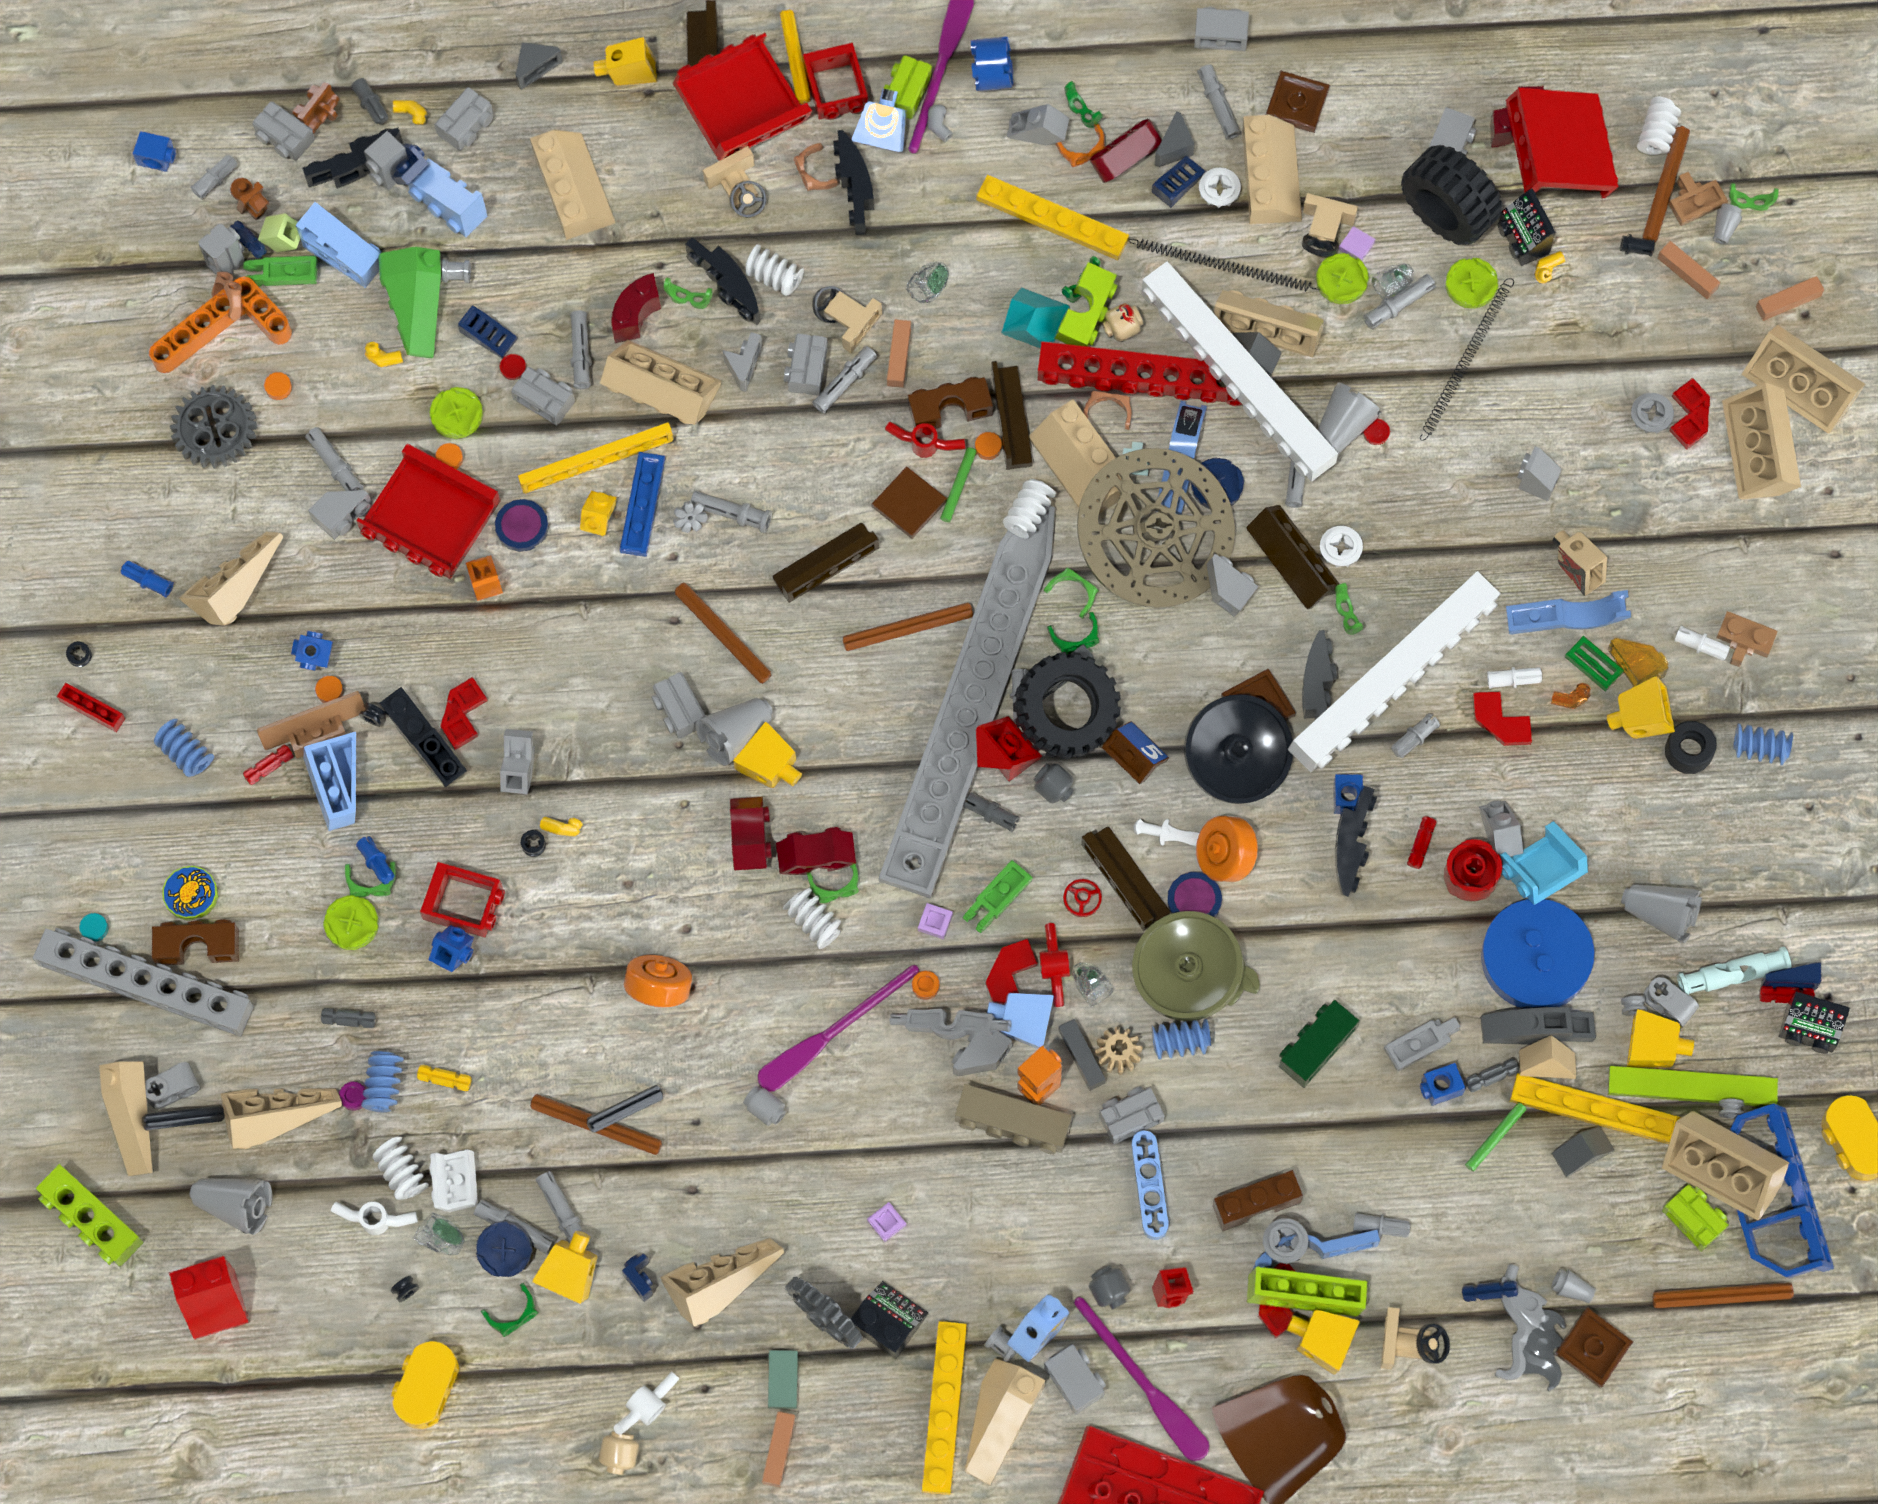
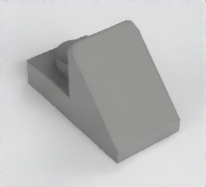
(743, 364)

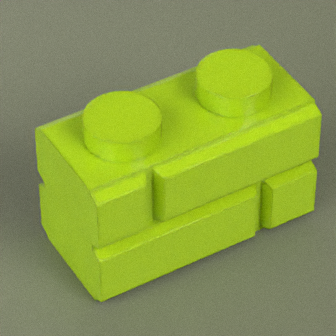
(910, 82)
(1696, 1217)

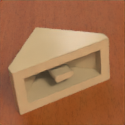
(1547, 1059)

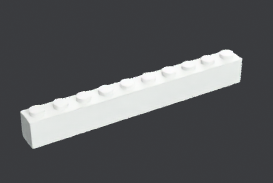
(1238, 371)
(1393, 672)

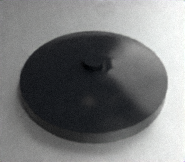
(1238, 749)

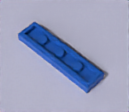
(642, 504)

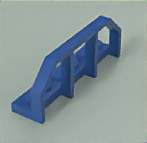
(1802, 1201)

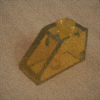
(1638, 660)

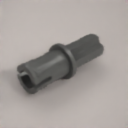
(369, 101)

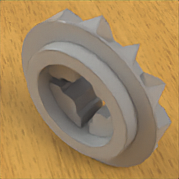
(1644, 404)
(1287, 1228)

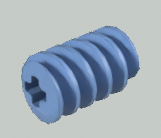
(1762, 744)
(180, 750)
(1181, 1039)
(381, 1081)

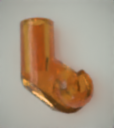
(1573, 699)

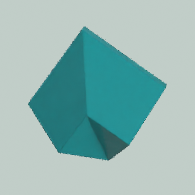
(1033, 318)

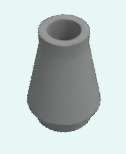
(1726, 222)
(1571, 1286)

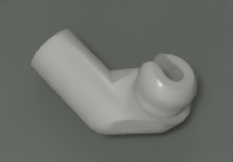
(935, 122)

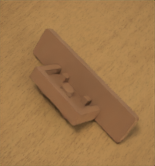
(312, 725)

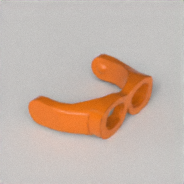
(1079, 158)

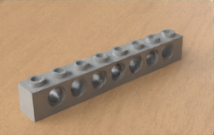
(230, 1020)

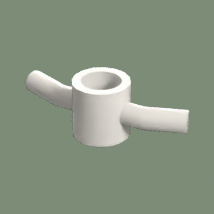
(366, 1210)
(646, 1404)

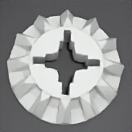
(1228, 180)
(1333, 537)

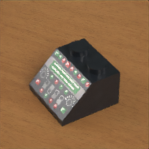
(1526, 228)
(1813, 1022)
(888, 1319)

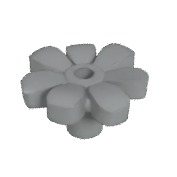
(689, 516)

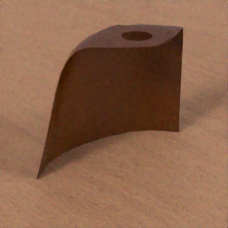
(1279, 1436)

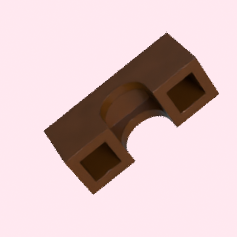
(970, 395)
(172, 940)
(1270, 1194)

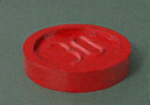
(512, 366)
(1377, 432)

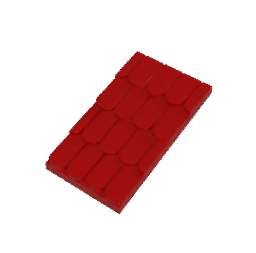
(1127, 1473)

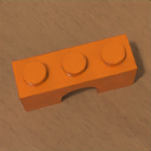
(1040, 1075)

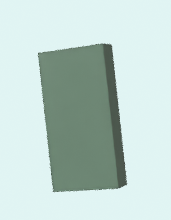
(782, 1379)

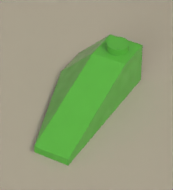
(413, 289)

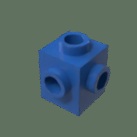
(322, 654)
(451, 948)

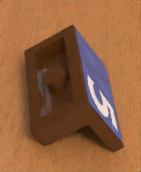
(1134, 751)

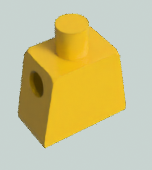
(628, 63)
(1644, 710)
(768, 759)
(1656, 1042)
(569, 1268)
(1324, 1338)

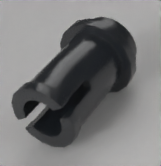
(1636, 245)

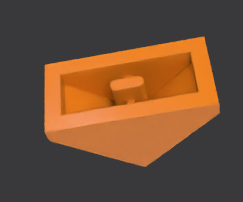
(484, 578)

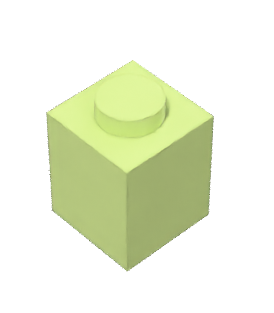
(280, 233)

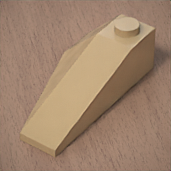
(227, 592)
(126, 1104)
(261, 1117)
(710, 1287)
(1001, 1411)

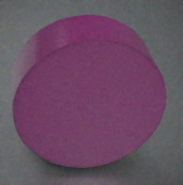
(352, 1095)

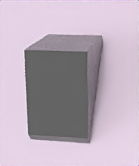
(535, 62)
(1175, 143)
(1260, 349)
(1582, 1151)

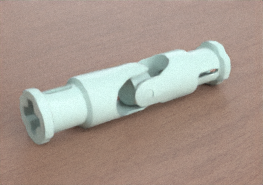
(1722, 975)

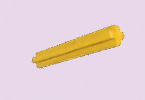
(795, 56)

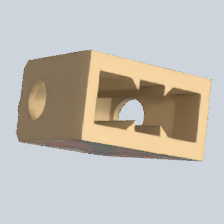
(1581, 561)

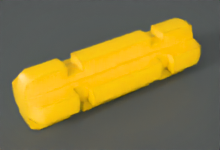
(444, 1077)

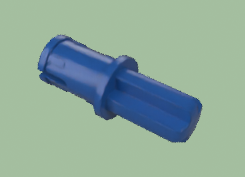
(147, 578)
(375, 859)

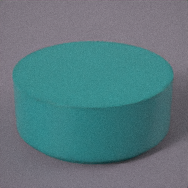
(94, 927)

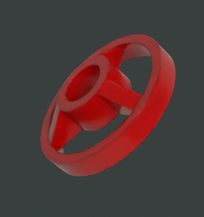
(1082, 903)

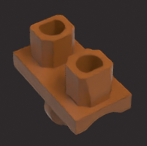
(319, 108)
(249, 198)

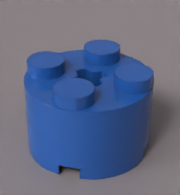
(992, 63)

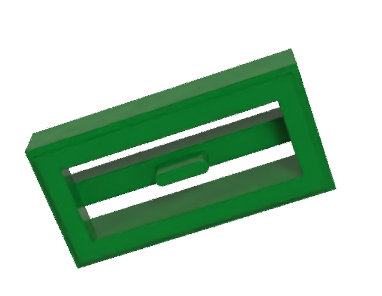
(1584, 668)

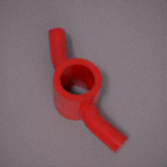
(924, 430)
(1054, 964)

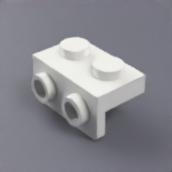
(453, 1180)

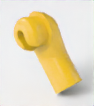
(379, 357)

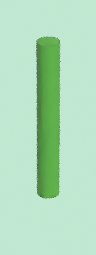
(958, 484)
(1495, 1137)

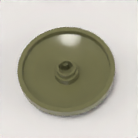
(1187, 966)

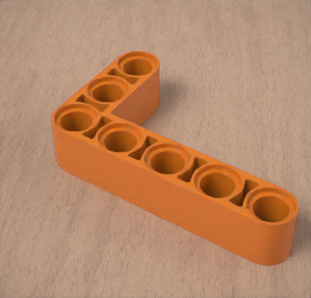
(218, 321)

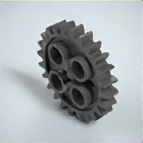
(189, 434)
(823, 1312)

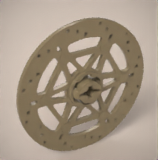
(1145, 536)

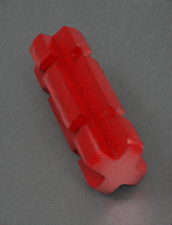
(268, 764)
(1421, 842)
(1781, 994)

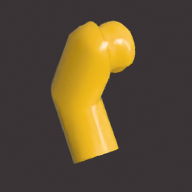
(411, 107)
(1545, 266)
(559, 828)

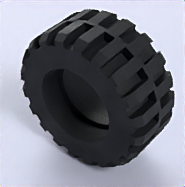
(1451, 194)
(1098, 689)

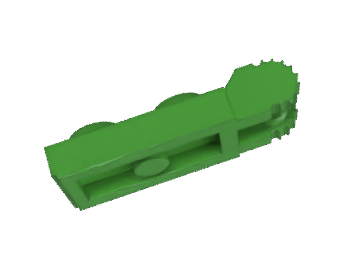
(283, 270)
(999, 894)

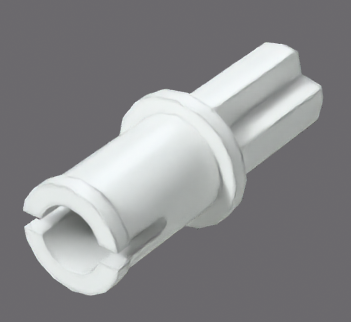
(1702, 643)
(1514, 677)

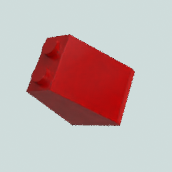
(209, 1297)

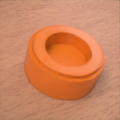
(278, 386)
(988, 445)
(450, 455)
(329, 688)
(925, 985)

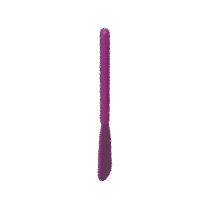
(951, 33)
(795, 1059)
(1175, 1422)

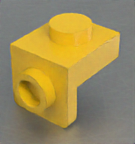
(597, 512)

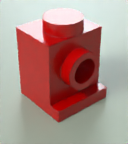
(1173, 1293)

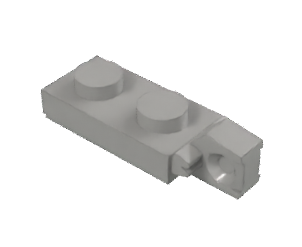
(1420, 1042)

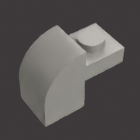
(517, 761)

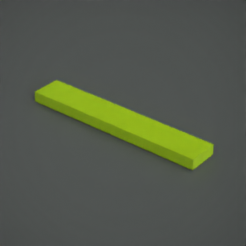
(1691, 1086)

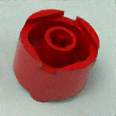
(1470, 885)

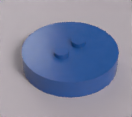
(1537, 954)

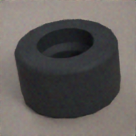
(1694, 731)

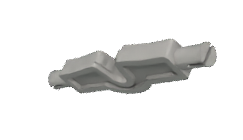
(936, 1022)

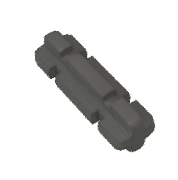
(348, 1018)
(1492, 1075)

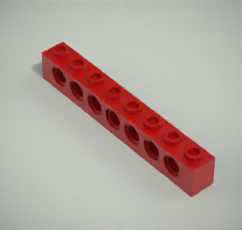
(1132, 364)

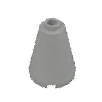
(1346, 417)
(732, 728)
(1664, 908)
(234, 1201)

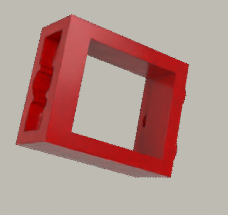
(830, 59)
(437, 887)

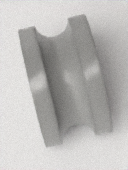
(1633, 1003)
(1731, 1108)

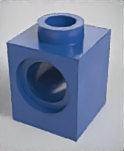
(154, 151)
(1346, 784)
(1447, 1074)

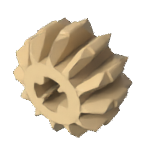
(1108, 1053)

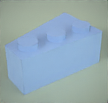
(448, 198)
(338, 245)
(333, 777)

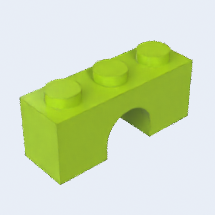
(1095, 286)

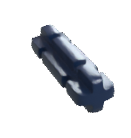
(249, 240)
(1490, 1291)

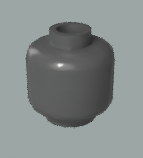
(1053, 783)
(1109, 1287)

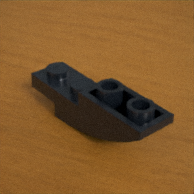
(345, 167)
(855, 178)
(731, 281)
(422, 737)
(1349, 852)

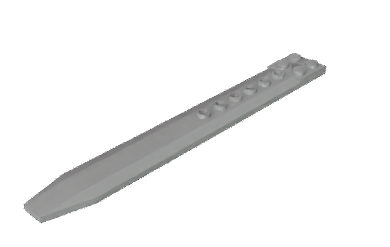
(969, 701)

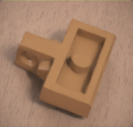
(1696, 199)
(1745, 637)

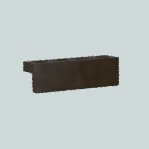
(702, 33)
(1011, 416)
(1292, 556)
(826, 562)
(1125, 877)

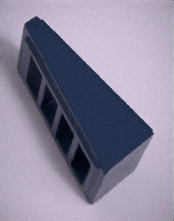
(1171, 198)
(483, 319)
(1800, 977)

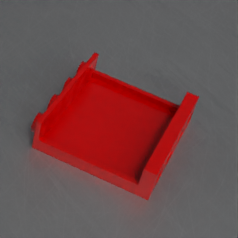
(739, 97)
(1561, 140)
(429, 512)

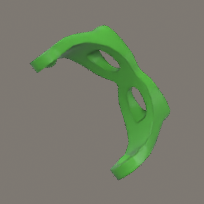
(1768, 199)
(672, 290)
(1070, 575)
(1342, 597)
(359, 891)
(828, 896)

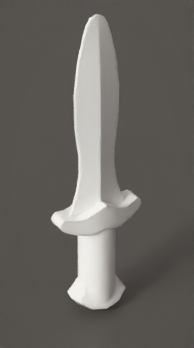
(1166, 832)

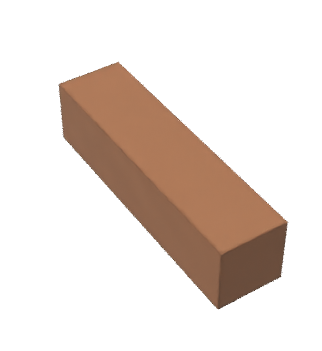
(1688, 270)
(1789, 298)
(899, 353)
(778, 1449)

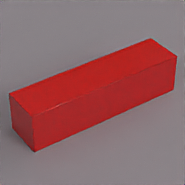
(91, 707)

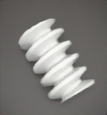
(1659, 126)
(772, 272)
(1027, 506)
(813, 918)
(397, 1169)

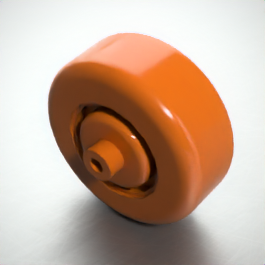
(1226, 848)
(657, 981)

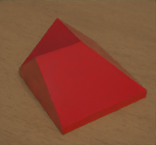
(1004, 748)

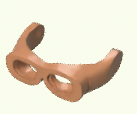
(809, 182)
(223, 281)
(1122, 400)

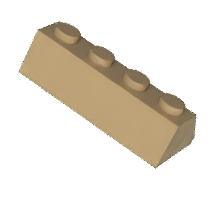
(1271, 170)
(571, 182)
(1276, 323)
(1810, 380)
(659, 382)
(1761, 442)
(1074, 451)
(1724, 1164)

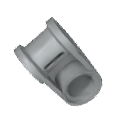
(1672, 1002)
(173, 1084)

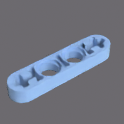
(1149, 1185)

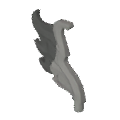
(1535, 1335)

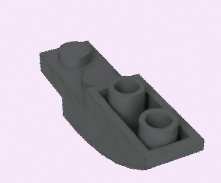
(1318, 677)
(1535, 1024)

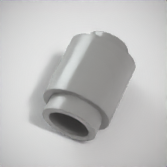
(764, 1106)

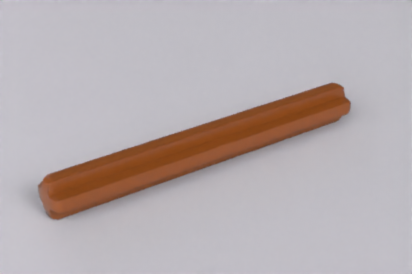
(1666, 184)
(907, 626)
(723, 633)
(579, 1118)
(1722, 1295)

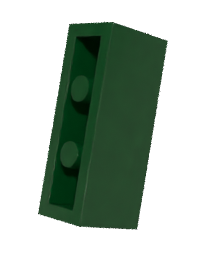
(1318, 1042)

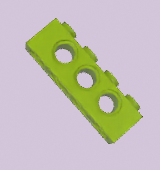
(61, 1183)
(1306, 1291)

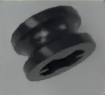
(73, 647)
(372, 714)
(533, 835)
(404, 1288)

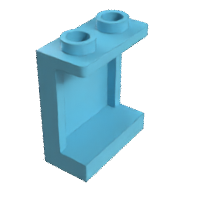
(1545, 865)

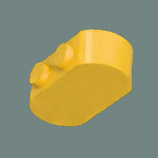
(1854, 1136)
(425, 1384)

